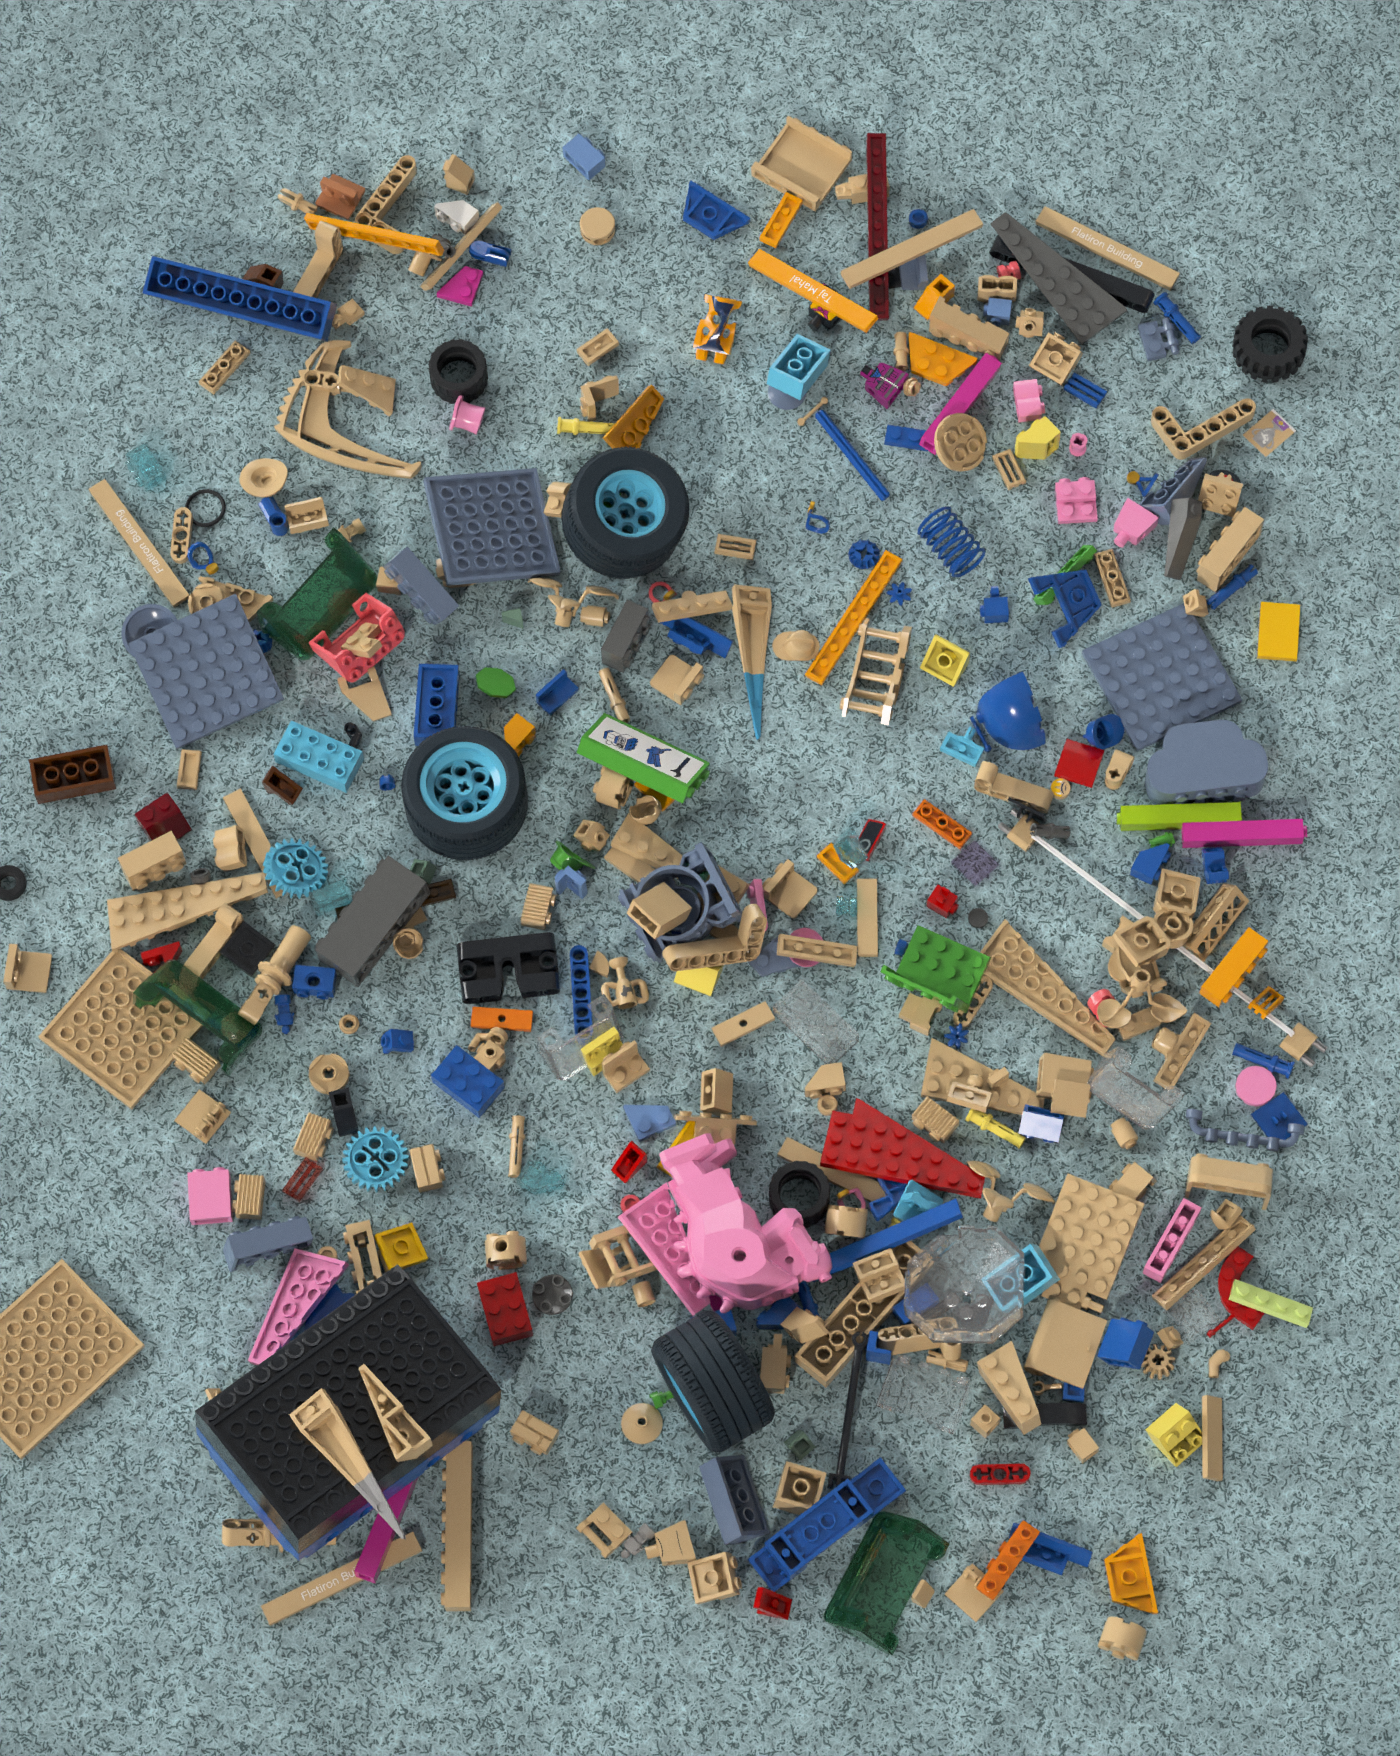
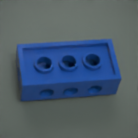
(427, 696)

